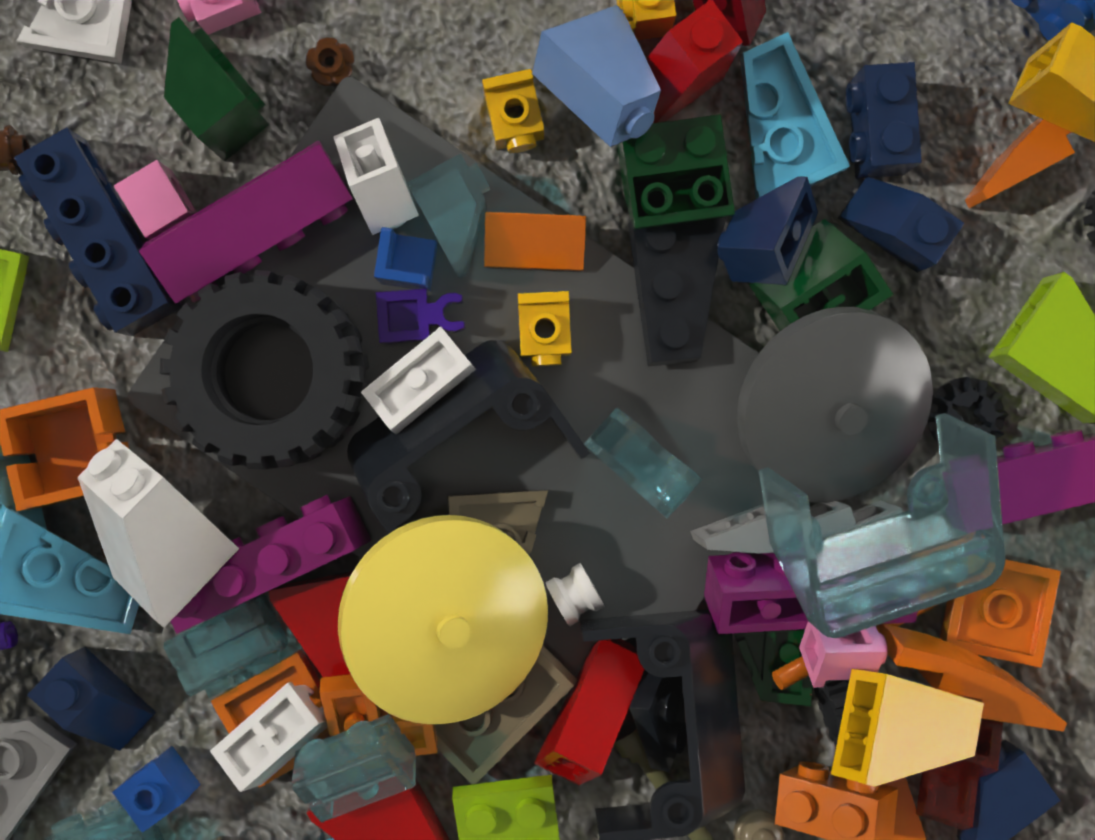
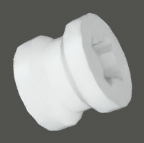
(574, 594)

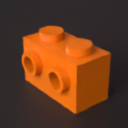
(834, 806)

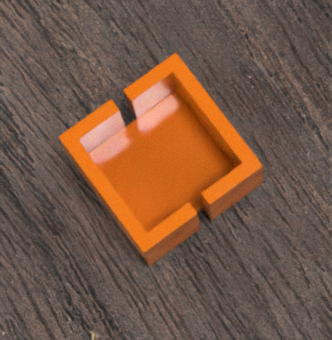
(64, 437)

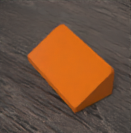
(534, 241)

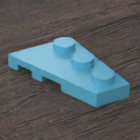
(786, 119)
(57, 580)

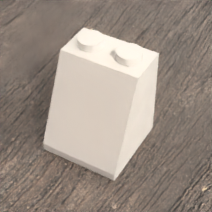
(150, 532)

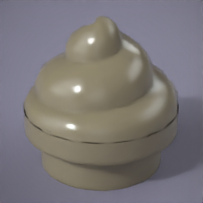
(757, 825)

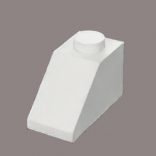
(375, 176)

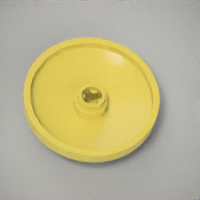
(442, 619)

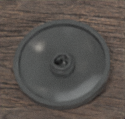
(835, 402)

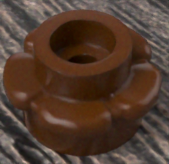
(325, 74)
(10, 146)

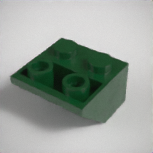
(210, 92)
(677, 173)
(826, 276)

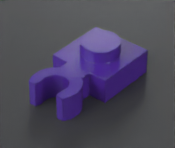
(408, 315)

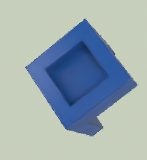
(405, 260)

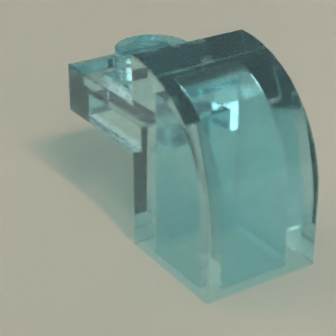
(642, 462)

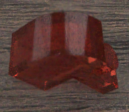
(950, 791)

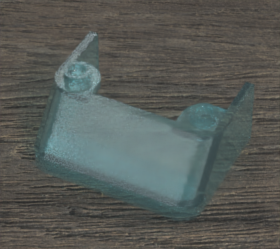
(904, 562)

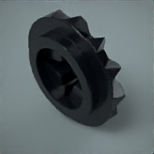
(962, 393)

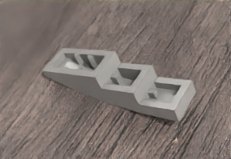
(749, 531)

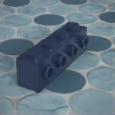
(96, 232)

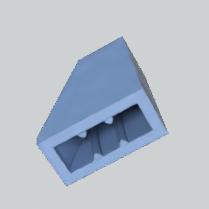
(600, 74)

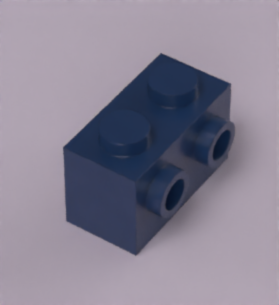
(884, 120)

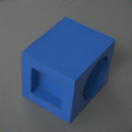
(156, 789)

